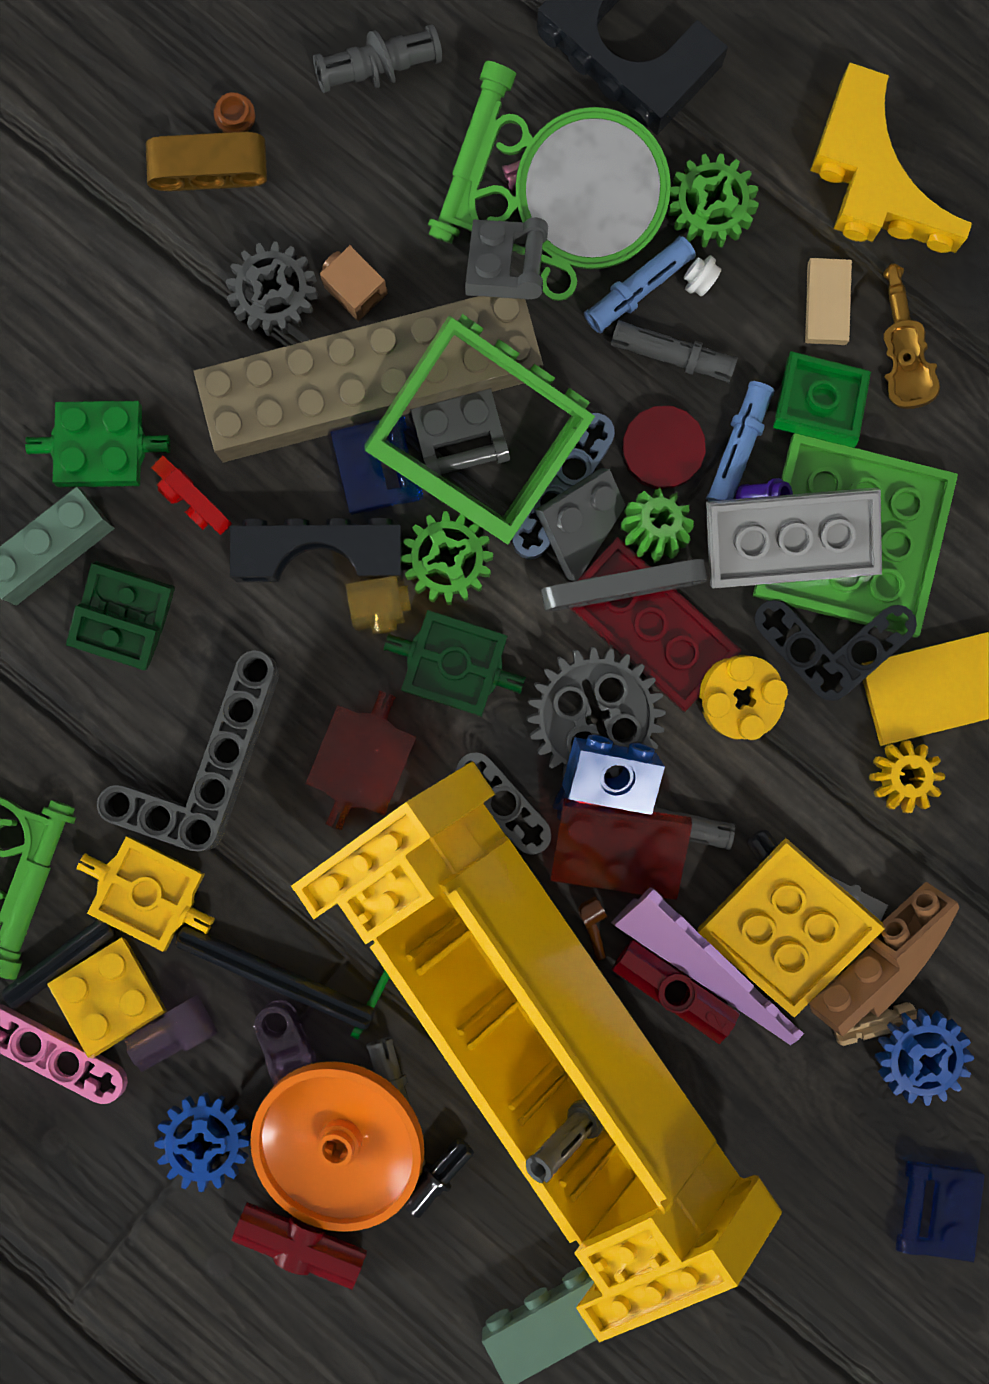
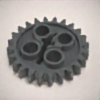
(632, 702)

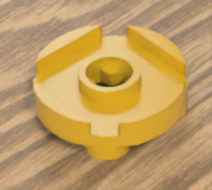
(766, 694)

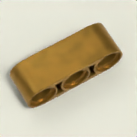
(206, 161)

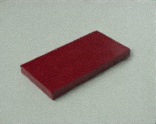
(656, 630)

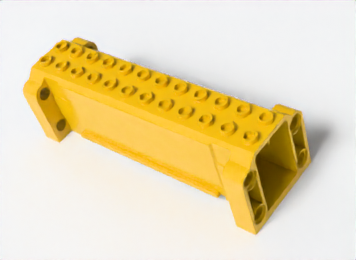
(533, 1033)

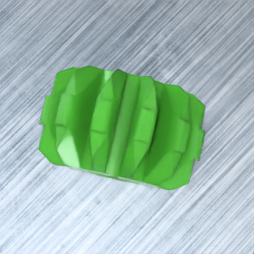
(661, 510)

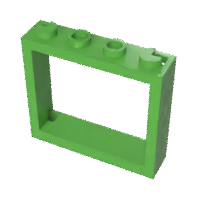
(538, 379)

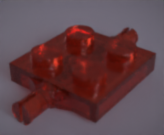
(360, 760)

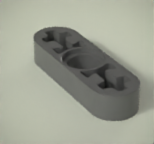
(532, 820)

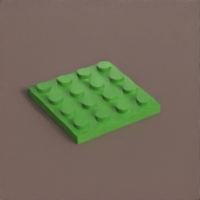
(912, 530)

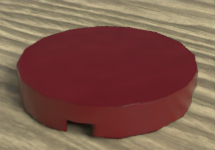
(663, 447)

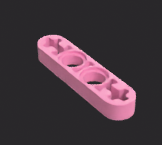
(46, 1060)

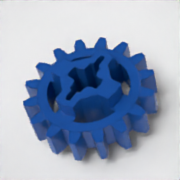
(935, 1073)
(202, 1160)

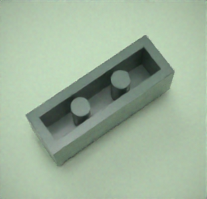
(50, 544)
(539, 1330)

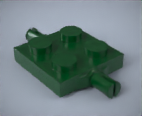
(454, 663)

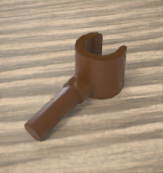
(591, 913)

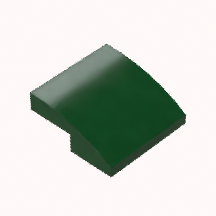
(120, 615)

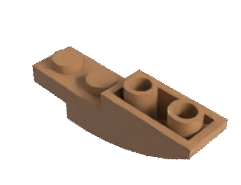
(889, 962)

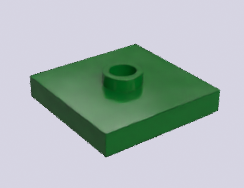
(822, 399)

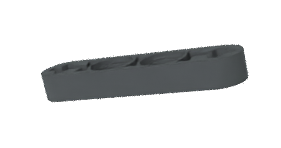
(624, 585)

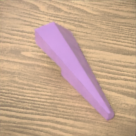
(677, 942)

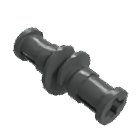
(377, 58)

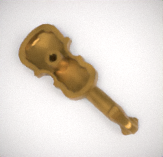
(913, 379)

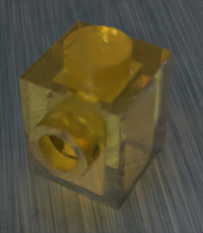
(378, 604)

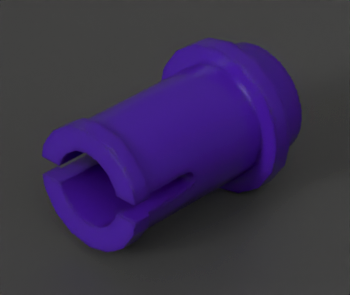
(774, 487)

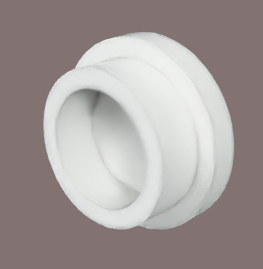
(701, 275)

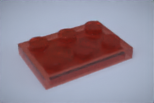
(620, 849)

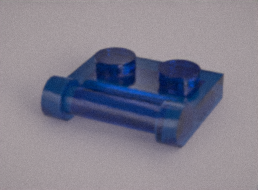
(363, 473)
(953, 1211)

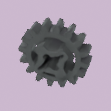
(264, 271)

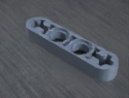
(561, 483)

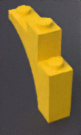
(879, 191)

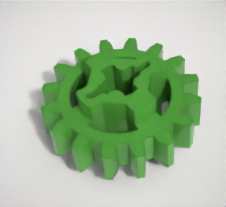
(701, 189)
(464, 548)

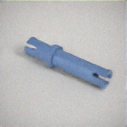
(627, 294)
(746, 429)

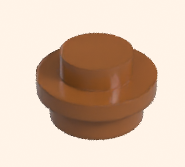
(234, 113)

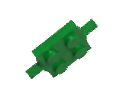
(97, 444)

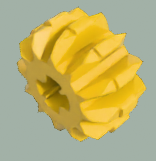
(906, 759)

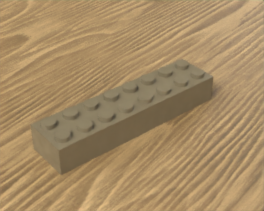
(355, 376)

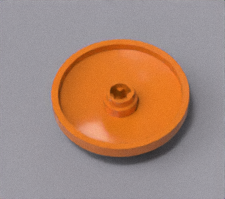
(337, 1146)

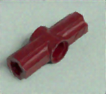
(698, 1005)
(299, 1246)

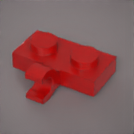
(178, 486)

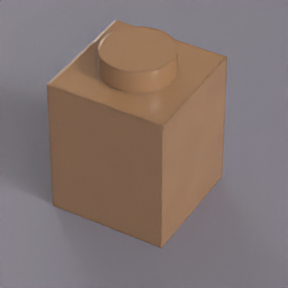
(353, 282)

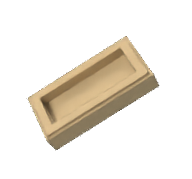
(828, 301)

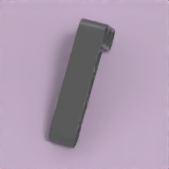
(212, 767)

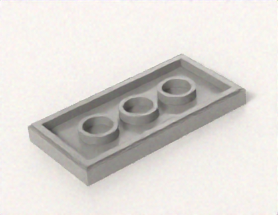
(794, 537)

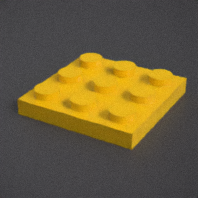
(790, 928)

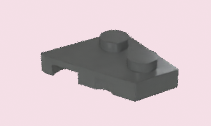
(581, 520)

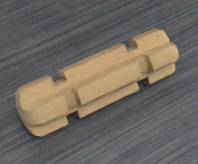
(873, 1026)

